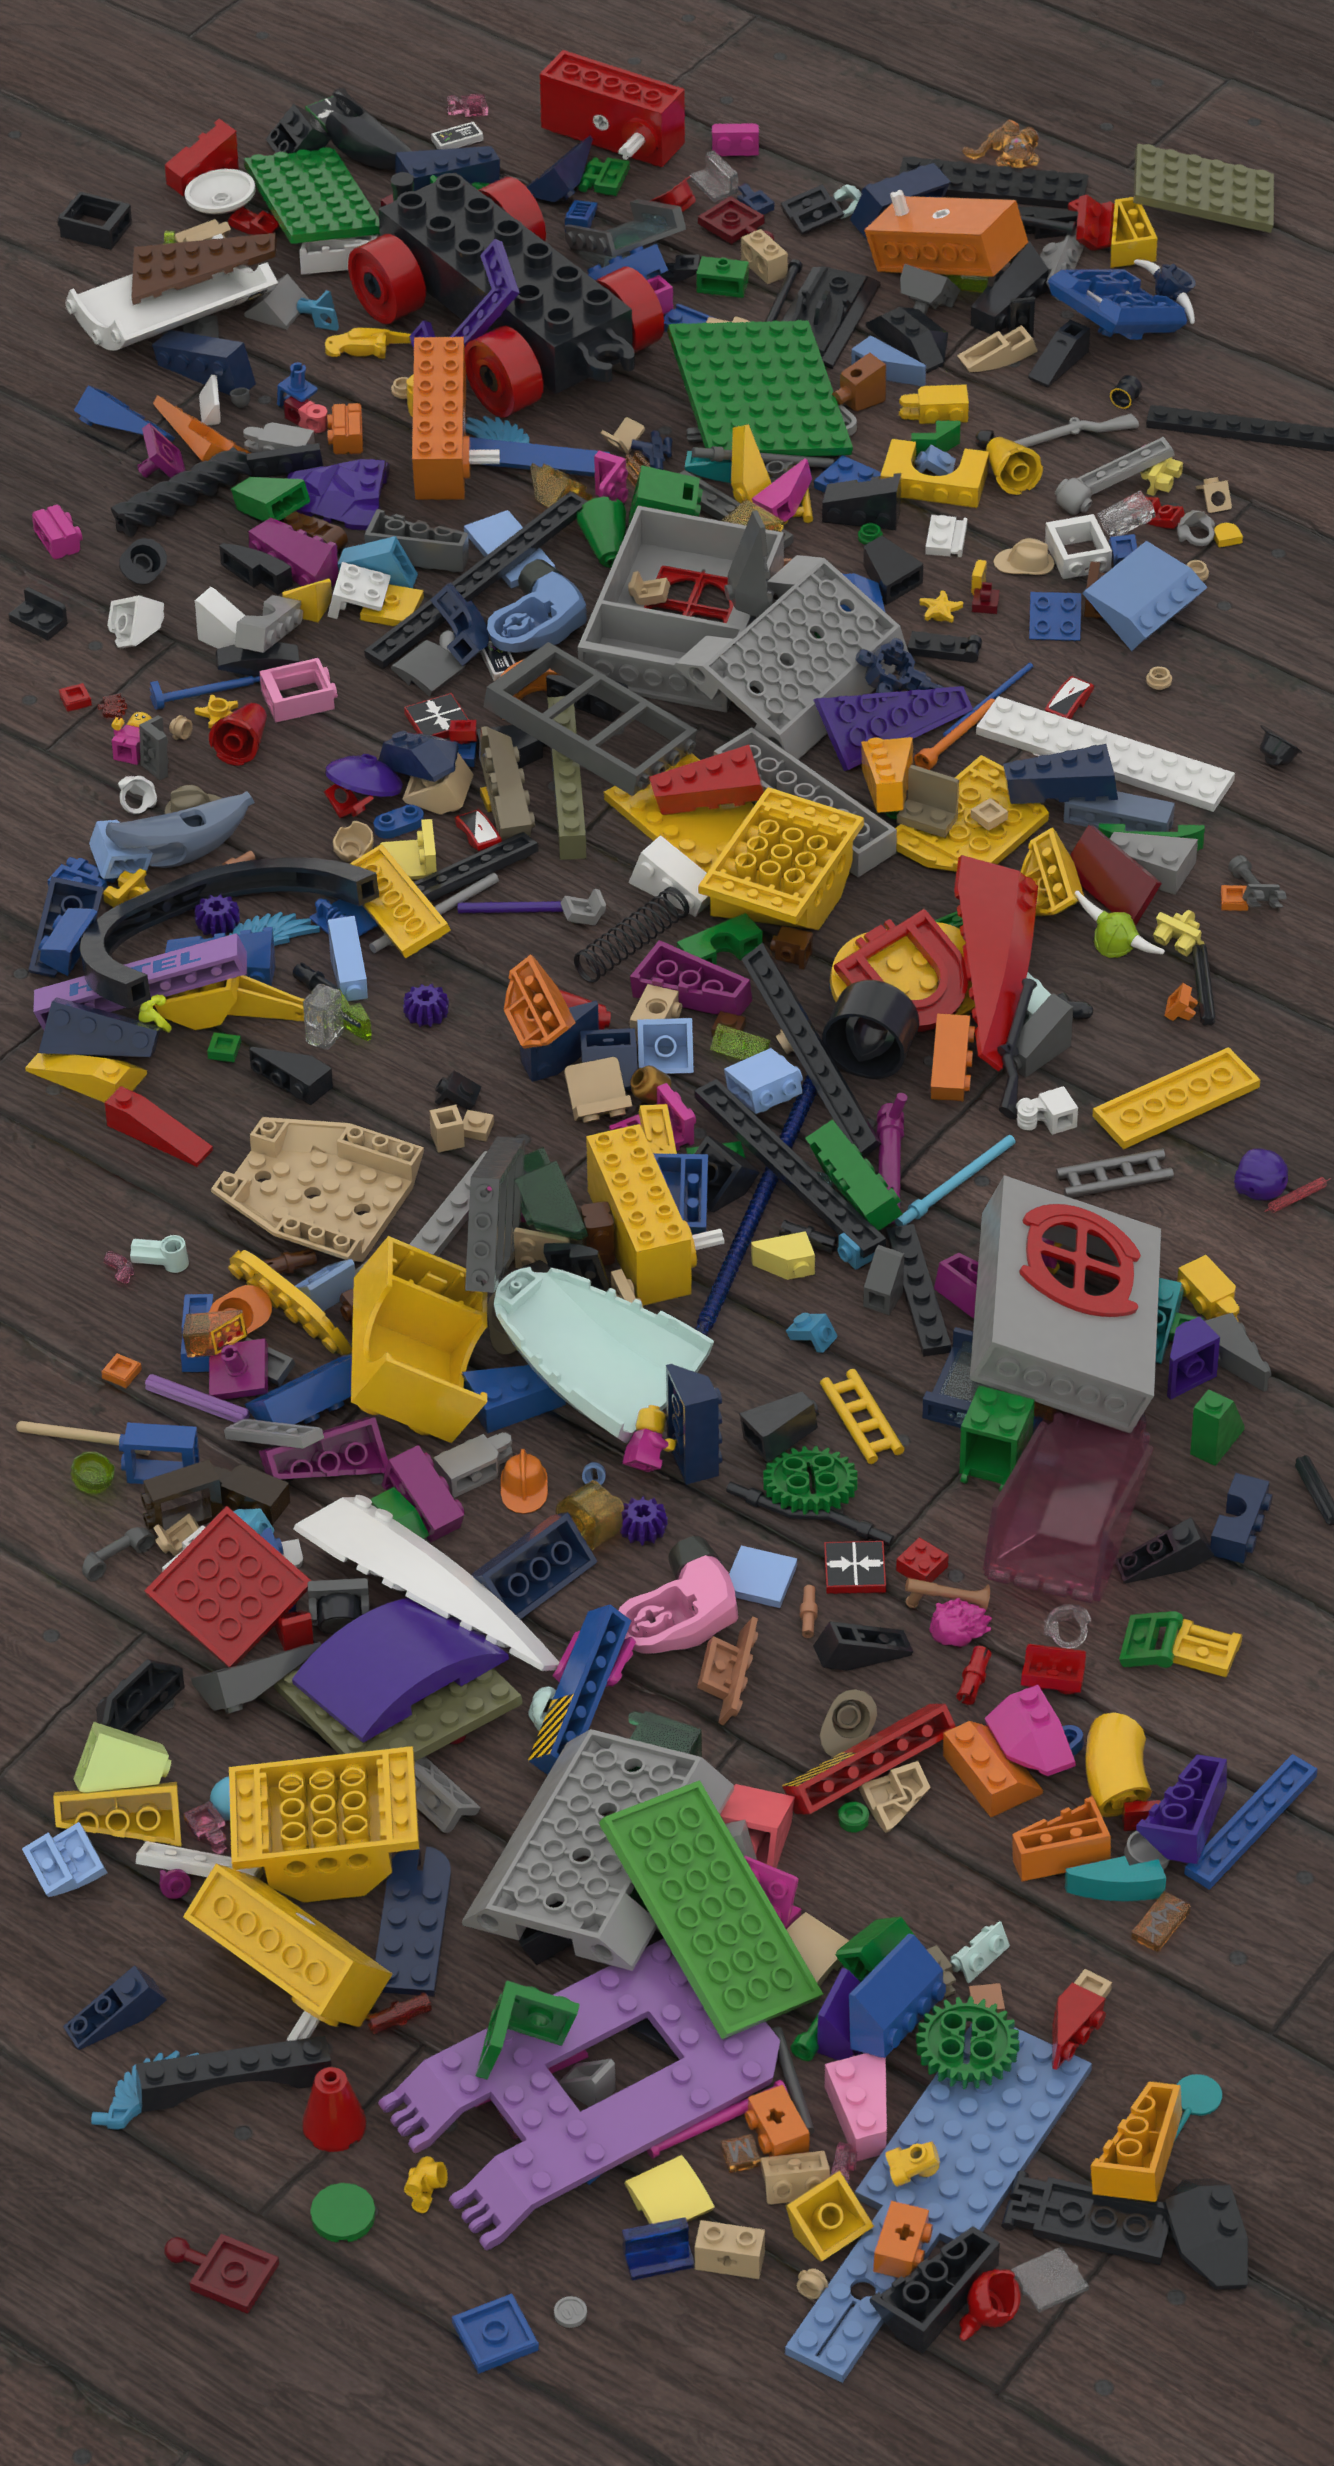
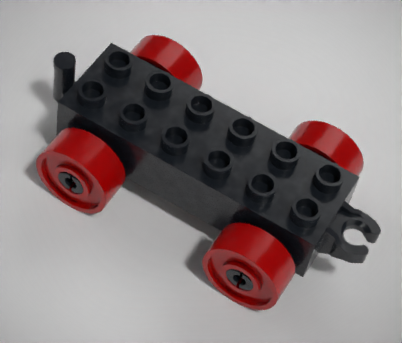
(552, 332)

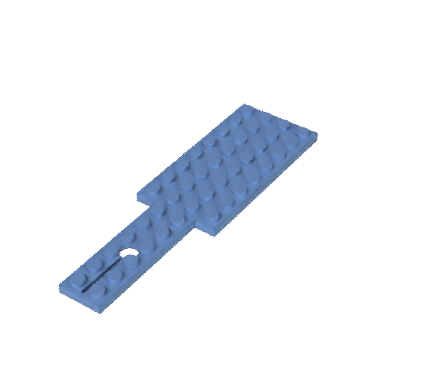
(981, 2146)

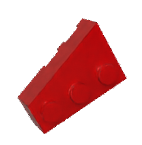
(210, 153)

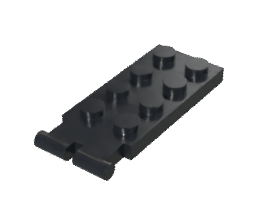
(1076, 2217)

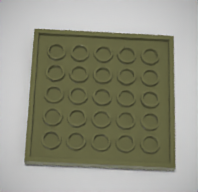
(433, 1722)

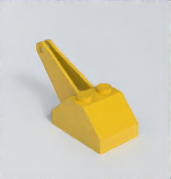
(235, 996)

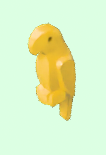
(364, 342)

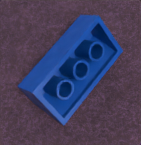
(306, 1395)
(894, 1998)

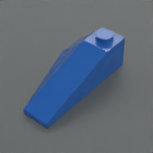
(106, 410)

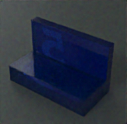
(657, 2248)

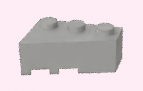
(1162, 856)

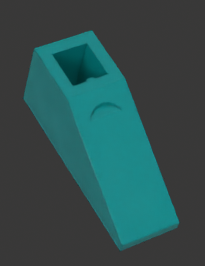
(1169, 1304)

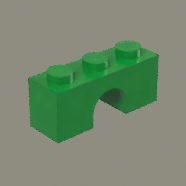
(734, 936)

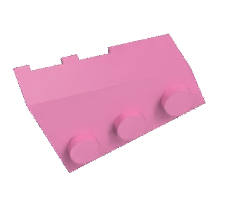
(859, 2100)

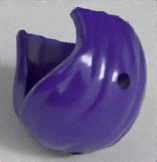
(1261, 1175)

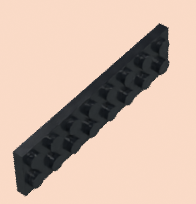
(1006, 182)

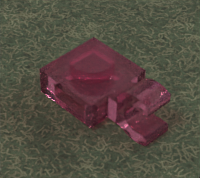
(469, 105)
(207, 1822)

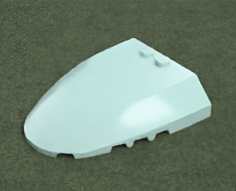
(595, 1346)

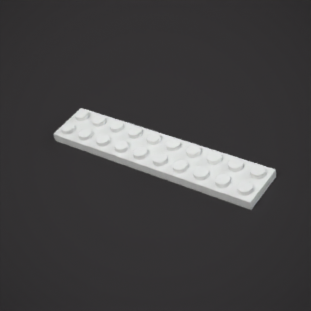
(1131, 760)

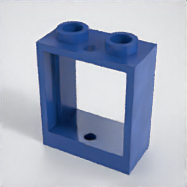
(156, 1438)

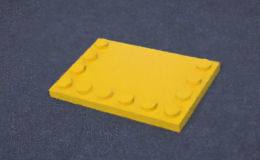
(697, 833)

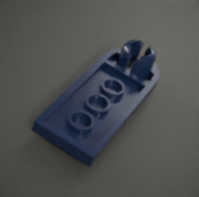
(414, 1921)

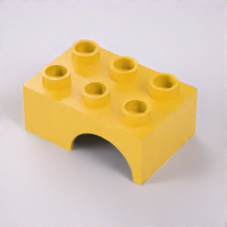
(415, 1340)

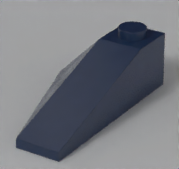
(563, 175)
(61, 896)

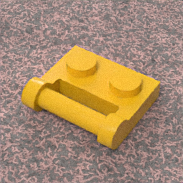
(1205, 1648)

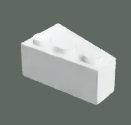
(329, 254)

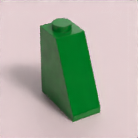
(270, 497)
(1214, 1427)
(872, 1945)

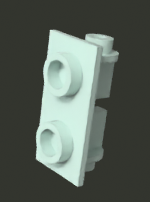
(983, 1951)

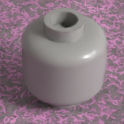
(1073, 496)

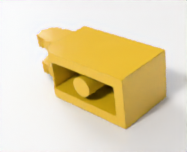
(936, 404)
(1208, 1288)

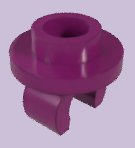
(174, 1883)

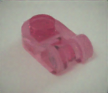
(844, 2160)

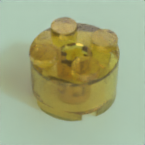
(594, 1513)

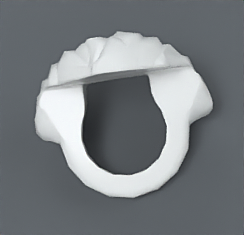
(140, 786)

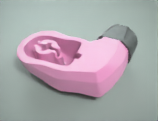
(689, 1607)

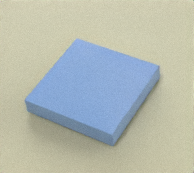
(762, 1576)

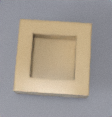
(989, 814)
(477, 1125)
(1094, 1983)

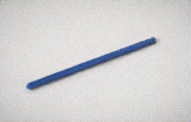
(995, 694)

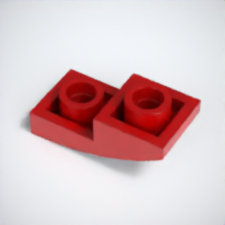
(1167, 515)

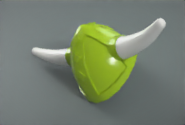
(1115, 932)

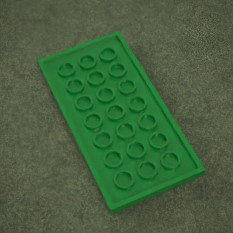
(312, 195)

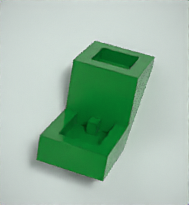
(945, 438)
(401, 1509)

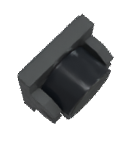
(337, 1610)

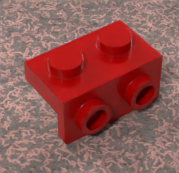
(1054, 1668)

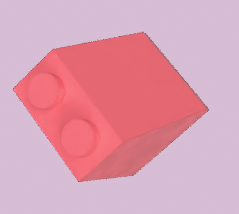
(766, 1816)

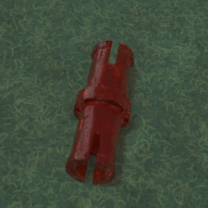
(398, 2013)

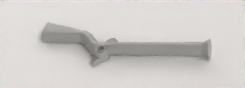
(1075, 426)

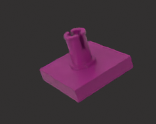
(161, 454)
(239, 1370)

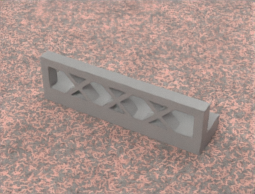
(440, 1797)

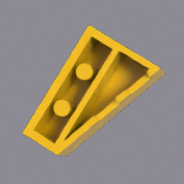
(1132, 234)

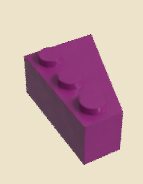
(428, 1492)

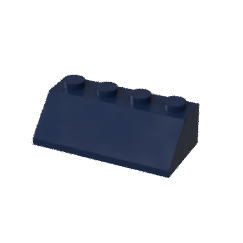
(693, 1423)
(537, 1565)

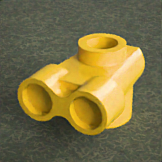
(917, 2159)
(423, 2181)

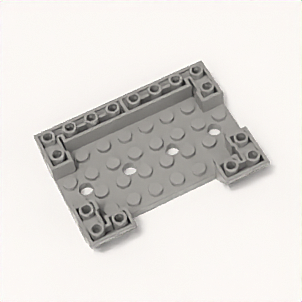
(819, 668)
(564, 1826)

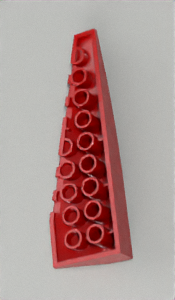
(998, 935)

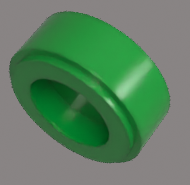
(853, 1817)

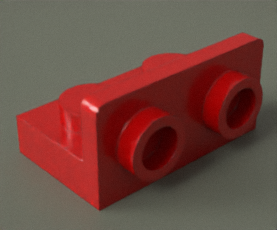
(1094, 223)

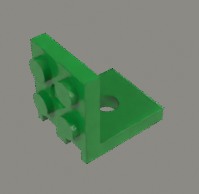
(529, 2013)

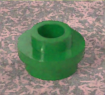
(869, 533)

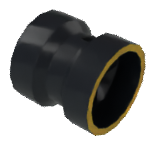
(1126, 391)

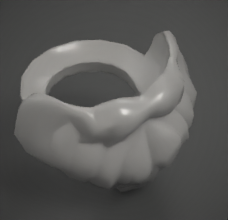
(1195, 519)

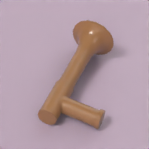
(920, 1588)

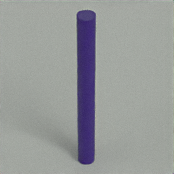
(510, 907)

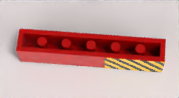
(869, 1758)

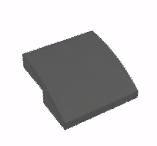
(428, 667)

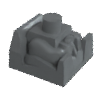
(927, 288)

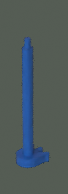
(158, 698)

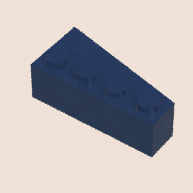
(471, 163)
(876, 198)
(204, 356)
(1062, 776)

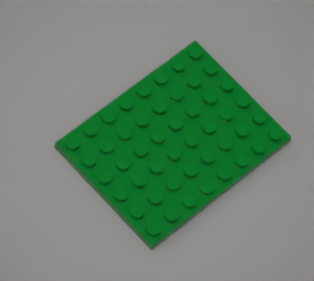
(760, 378)

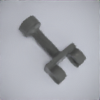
(1255, 891)

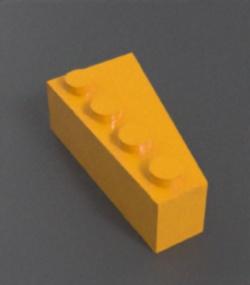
(886, 771)

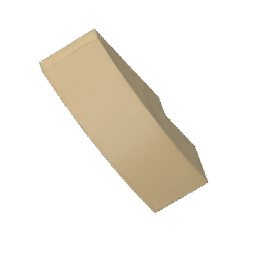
(998, 351)

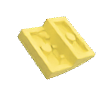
(669, 2192)

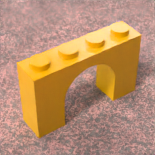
(958, 488)

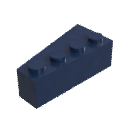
(92, 1031)

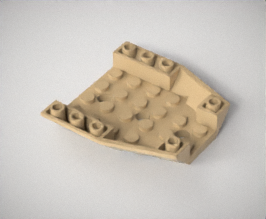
(338, 1162)

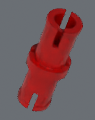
(974, 1675)

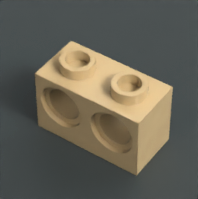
(764, 256)

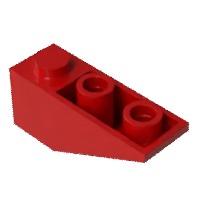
(1074, 2019)

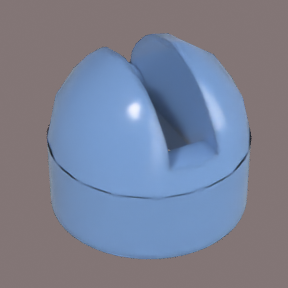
(587, 1474)

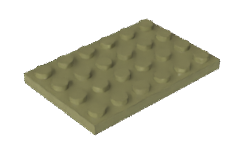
(1204, 187)

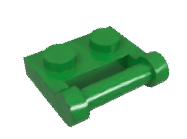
(1142, 1637)

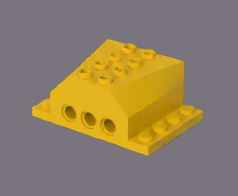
(784, 862)
(324, 1821)

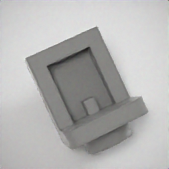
(584, 910)

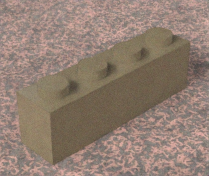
(505, 784)

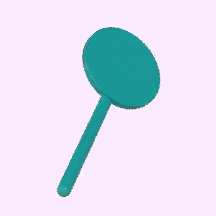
(1198, 2097)

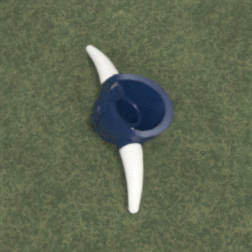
(1173, 283)

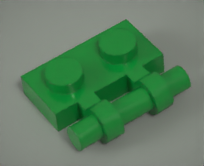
(610, 176)

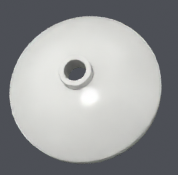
(220, 191)

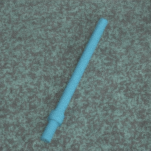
(920, 1207)

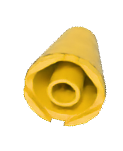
(1014, 465)

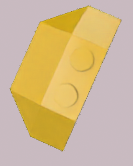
(1053, 872)

